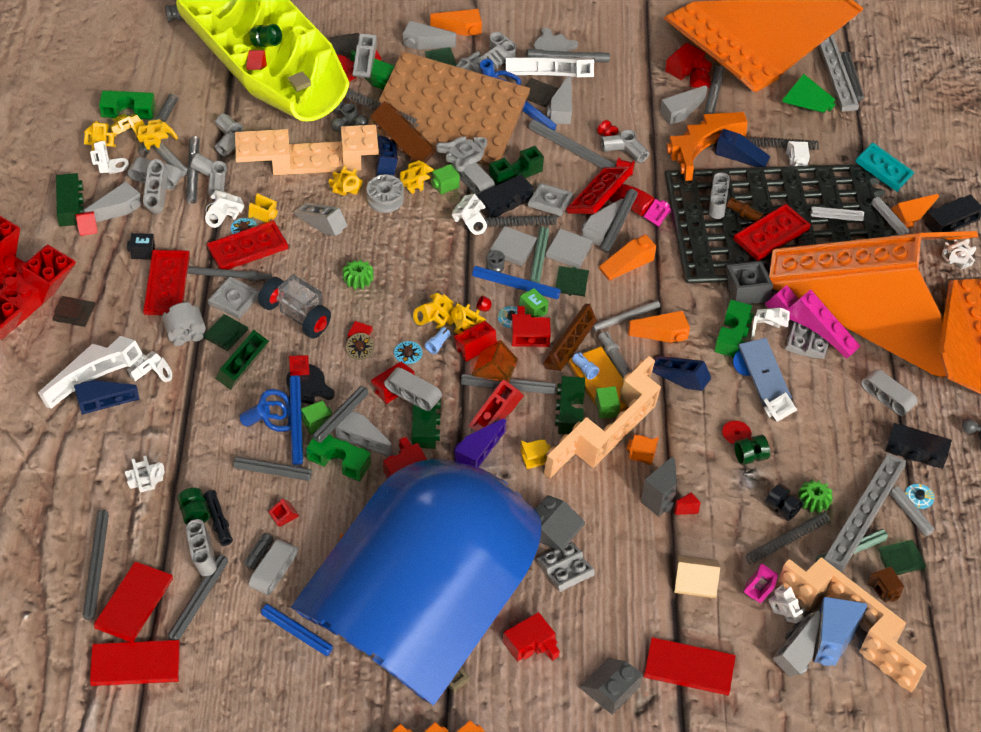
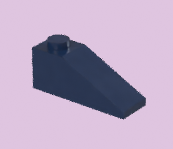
(738, 148)
(387, 158)
(683, 372)
(101, 395)

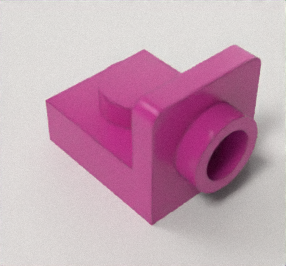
(657, 212)

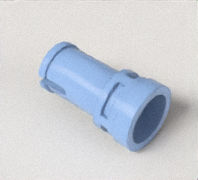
(435, 343)
(588, 368)

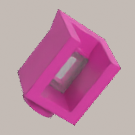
(761, 583)

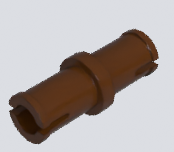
(744, 209)

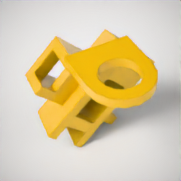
(125, 122)
(157, 130)
(98, 134)
(411, 175)
(342, 184)
(440, 305)
(459, 315)

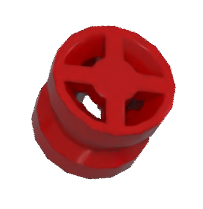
(606, 129)

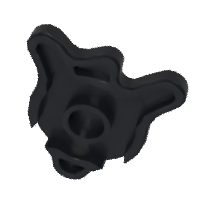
(312, 386)

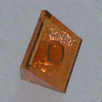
(496, 363)

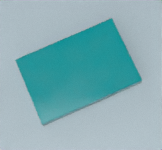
(884, 167)

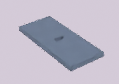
(759, 358)

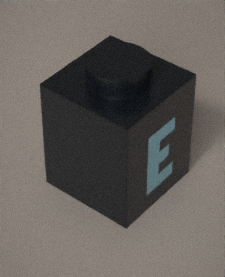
(141, 246)

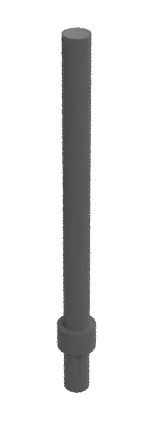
(252, 275)

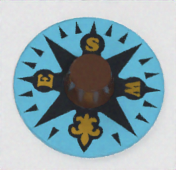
(242, 224)
(408, 352)

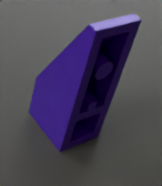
(479, 444)

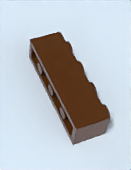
(403, 133)

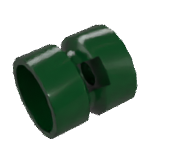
(265, 35)
(755, 448)
(193, 505)

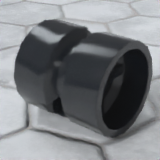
(785, 502)

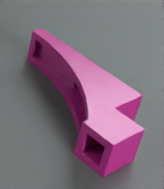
(815, 316)

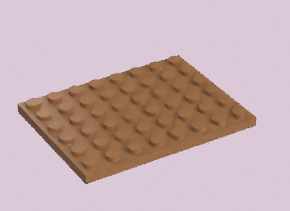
(455, 103)

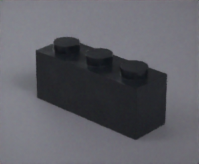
(506, 196)
(954, 215)
(918, 445)

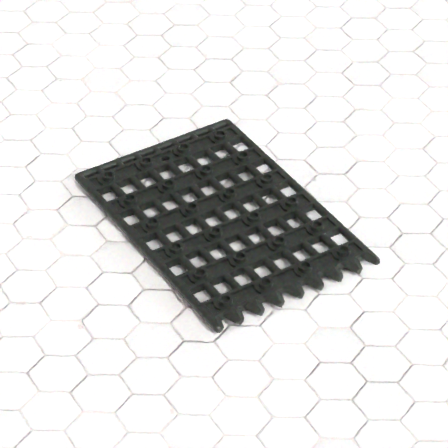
(761, 201)

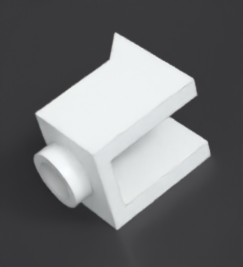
(798, 153)

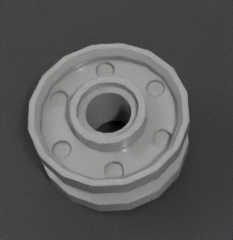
(385, 193)

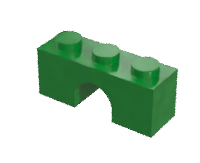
(114, 102)
(737, 317)
(355, 459)

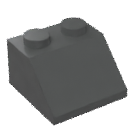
(749, 282)
(660, 488)
(558, 522)
(613, 684)

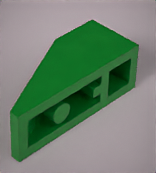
(380, 72)

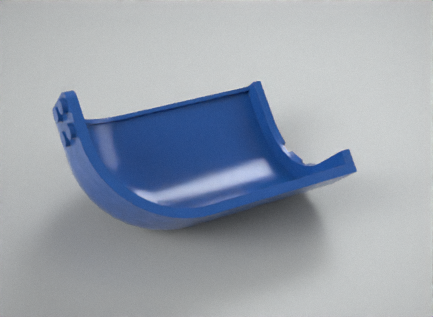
(425, 570)

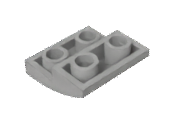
(806, 342)
(565, 567)

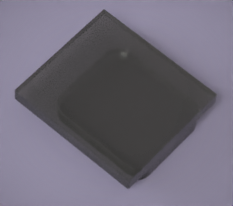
(345, 43)
(540, 92)
(73, 311)

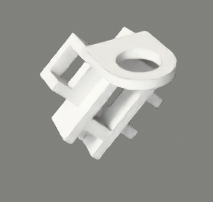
(105, 165)
(224, 205)
(469, 211)
(959, 253)
(773, 316)
(148, 362)
(150, 475)
(786, 604)

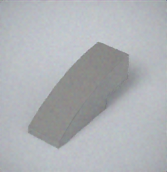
(365, 55)

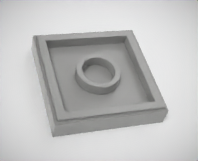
(550, 199)
(514, 245)
(569, 248)
(234, 297)

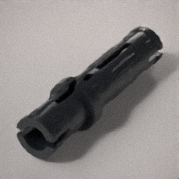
(220, 524)

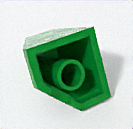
(809, 95)

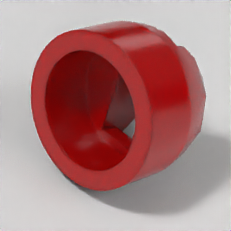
(484, 304)

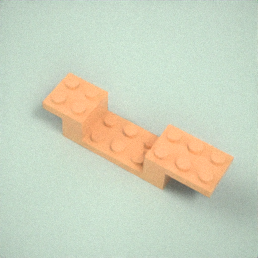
(307, 157)
(591, 441)
(880, 623)

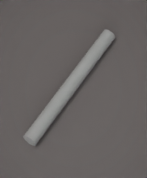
(625, 316)

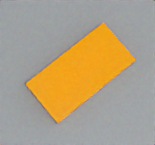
(607, 376)

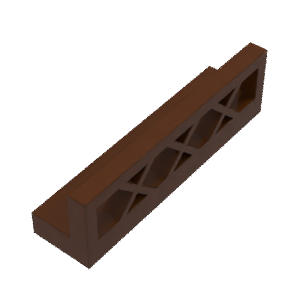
(571, 339)

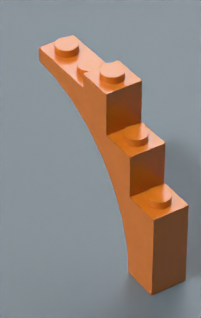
(700, 136)

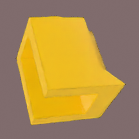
(263, 209)
(534, 453)

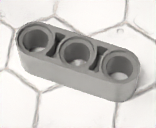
(139, 167)
(475, 178)
(159, 193)
(719, 195)
(413, 389)
(889, 392)
(201, 547)
(273, 567)

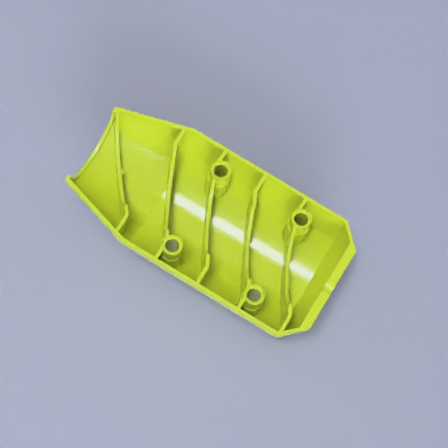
(226, 31)

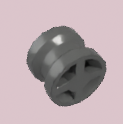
(172, 13)
(495, 261)

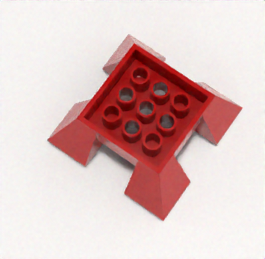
(26, 284)

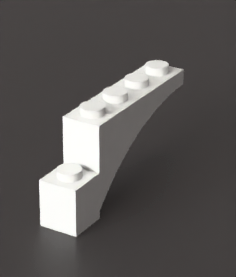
(551, 66)
(90, 365)

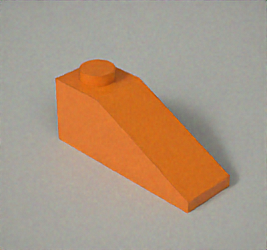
(461, 22)
(913, 210)
(631, 256)
(664, 327)

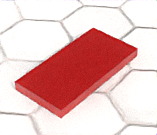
(599, 190)
(771, 232)
(247, 246)
(166, 281)
(133, 602)
(135, 663)
(690, 666)

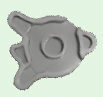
(554, 43)
(463, 151)

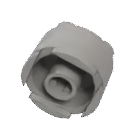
(184, 323)

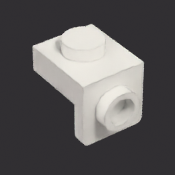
(779, 407)

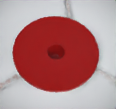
(735, 431)

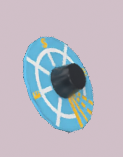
(505, 316)
(920, 495)

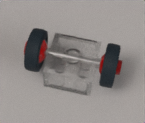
(298, 302)

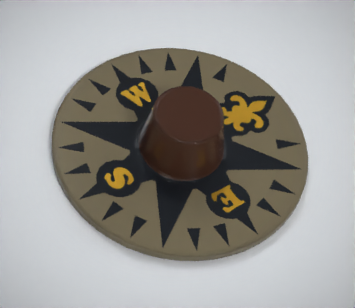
(359, 346)

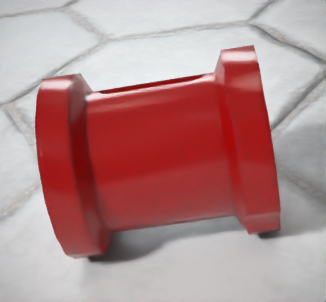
(621, 163)

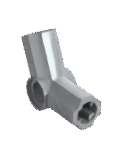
(228, 127)
(626, 143)
(214, 170)

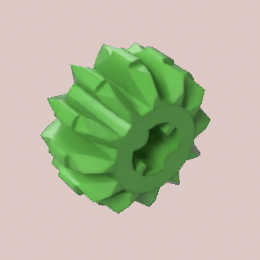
(358, 274)
(815, 496)

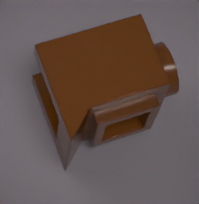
(886, 584)

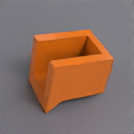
(642, 449)

